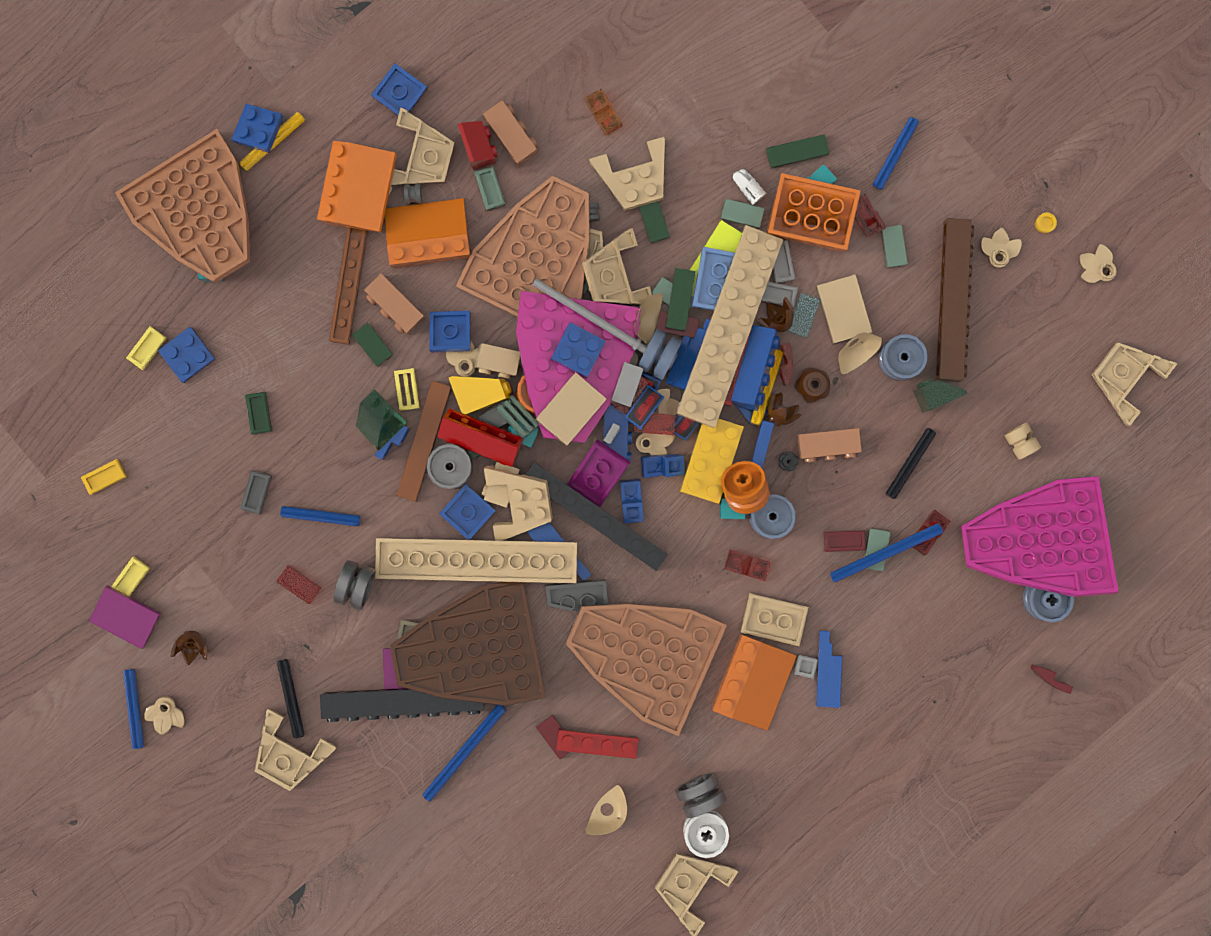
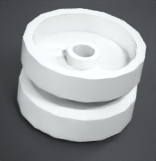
(710, 844)

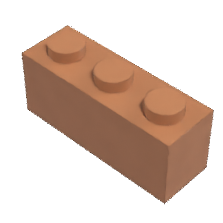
(511, 133)
(393, 305)
(829, 444)

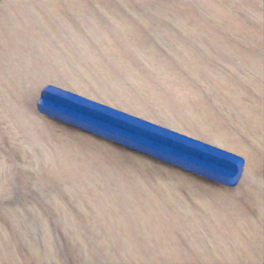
(895, 153)
(320, 516)
(133, 708)

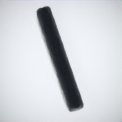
(911, 463)
(290, 698)

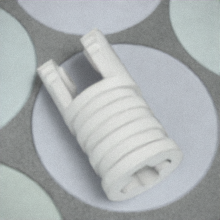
(749, 186)

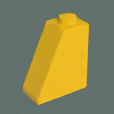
(479, 393)

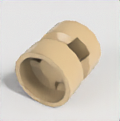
(1022, 441)

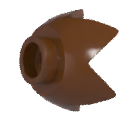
(778, 317)
(811, 394)
(780, 414)
(190, 645)

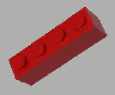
(480, 437)

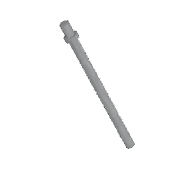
(636, 344)

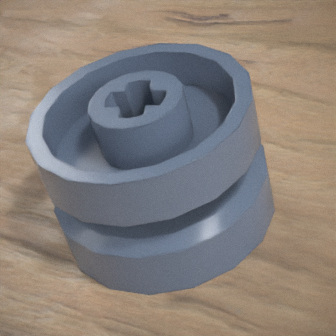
(661, 355)
(891, 361)
(773, 528)
(1052, 611)

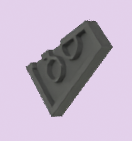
(574, 595)

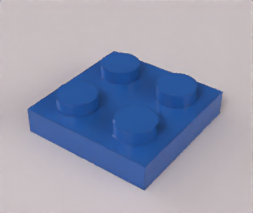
(399, 90)
(257, 128)
(450, 331)
(578, 350)
(186, 354)
(467, 512)

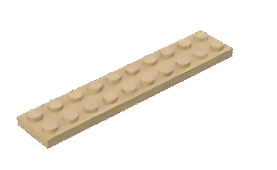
(729, 326)
(476, 560)

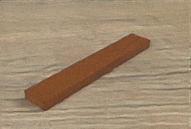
(348, 286)
(423, 441)

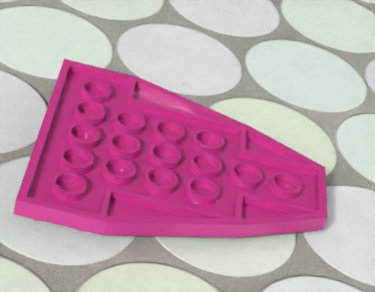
(538, 332)
(1046, 540)

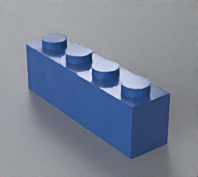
(755, 368)
(623, 437)

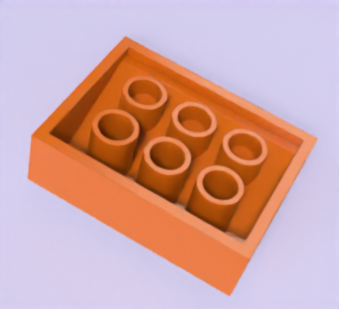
(356, 186)
(813, 212)
(427, 233)
(753, 682)

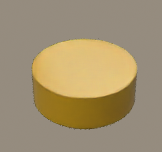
(1046, 222)

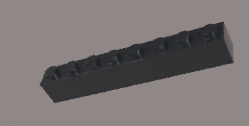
(600, 519)
(390, 703)

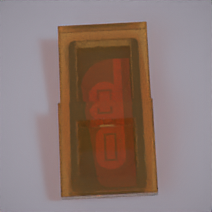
(603, 112)

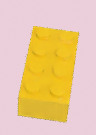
(709, 459)

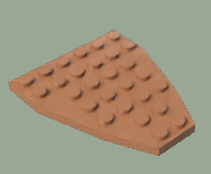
(194, 208)
(539, 239)
(647, 656)

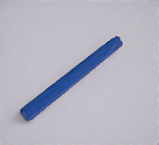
(886, 552)
(464, 752)

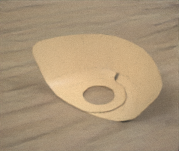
(649, 316)
(859, 353)
(601, 824)

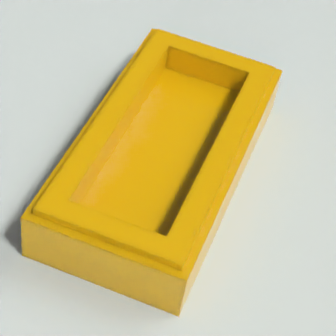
(104, 477)

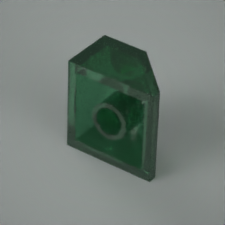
(936, 393)
(378, 419)

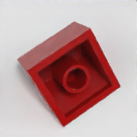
(477, 145)

